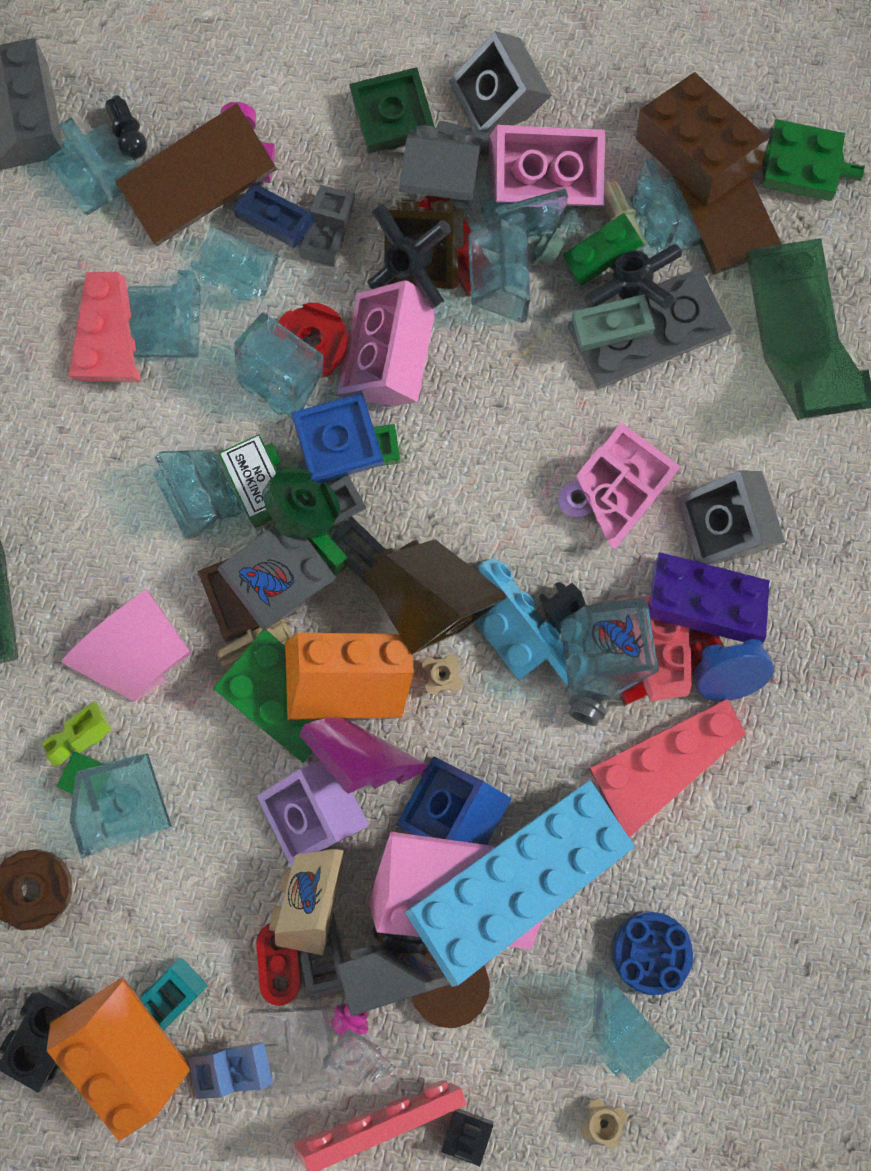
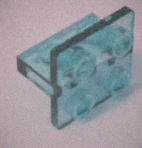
(90, 165)
(195, 489)

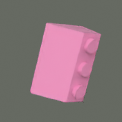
(544, 160)
(387, 345)

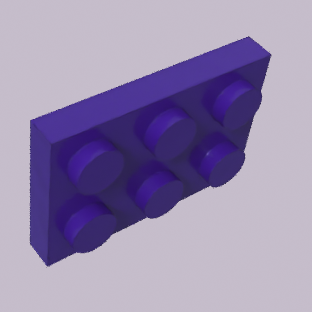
(709, 598)

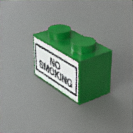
(250, 469)

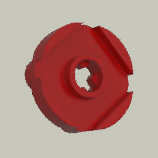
(329, 327)

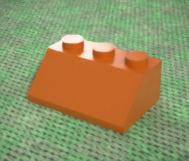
(347, 676)
(117, 1058)

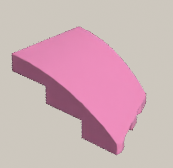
(624, 481)
(130, 649)

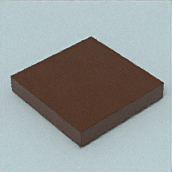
(228, 609)

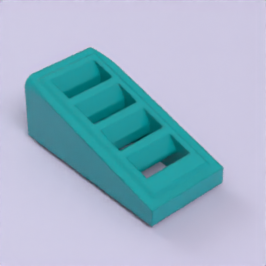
(181, 984)

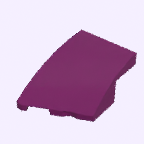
(357, 755)

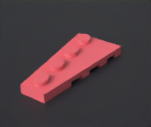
(377, 1127)

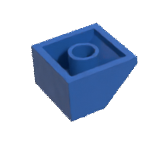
(453, 806)

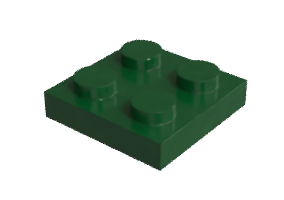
(390, 108)

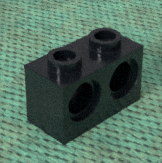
(34, 1033)

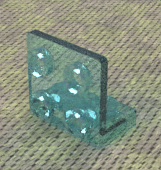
(663, 211)
(534, 214)
(166, 318)

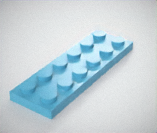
(519, 883)

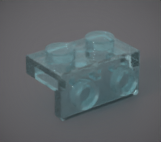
(235, 263)

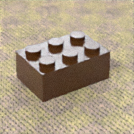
(701, 138)

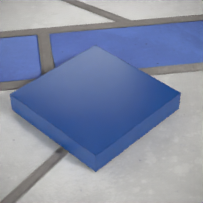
(337, 438)

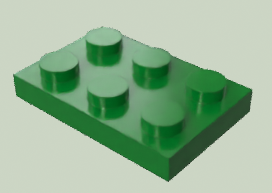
(259, 691)

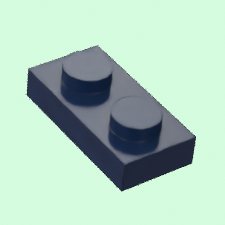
(274, 215)

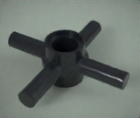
(409, 255)
(635, 276)

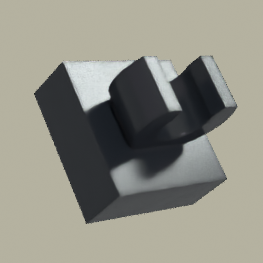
(563, 604)
(467, 1136)

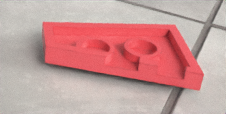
(103, 336)
(673, 661)

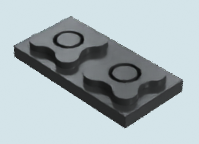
(685, 326)

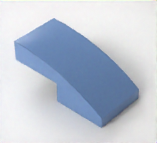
(230, 1070)

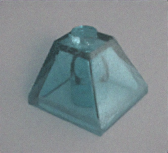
(116, 805)

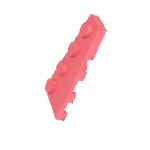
(659, 768)

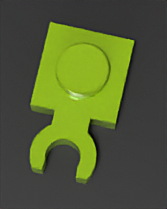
(80, 732)

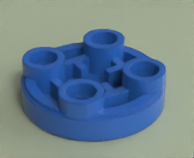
(733, 670)
(652, 953)

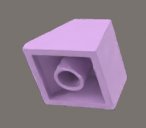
(311, 811)

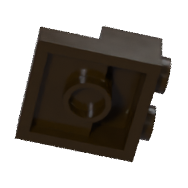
(416, 222)

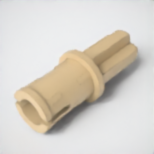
(616, 205)
(229, 653)

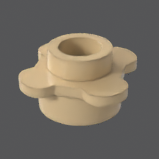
(434, 666)
(606, 1135)

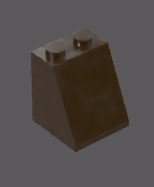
(430, 592)

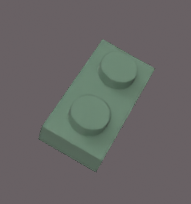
(612, 323)

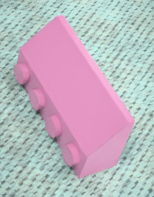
(414, 869)

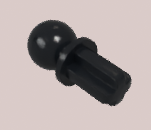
(125, 127)

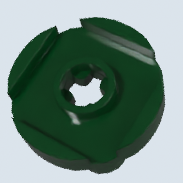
(294, 518)

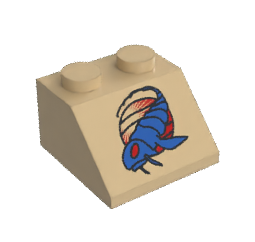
(308, 901)

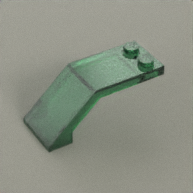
(802, 333)

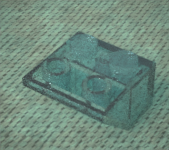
(277, 365)

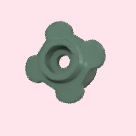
(547, 248)

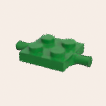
(806, 160)

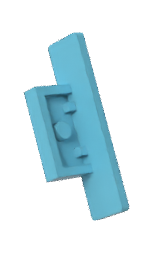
(517, 627)

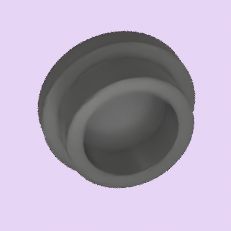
(586, 710)

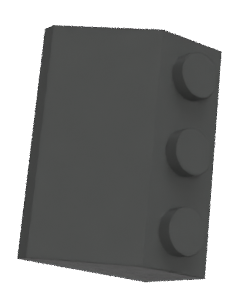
(27, 106)

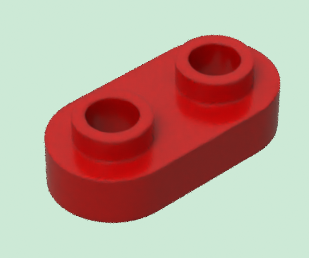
(273, 963)

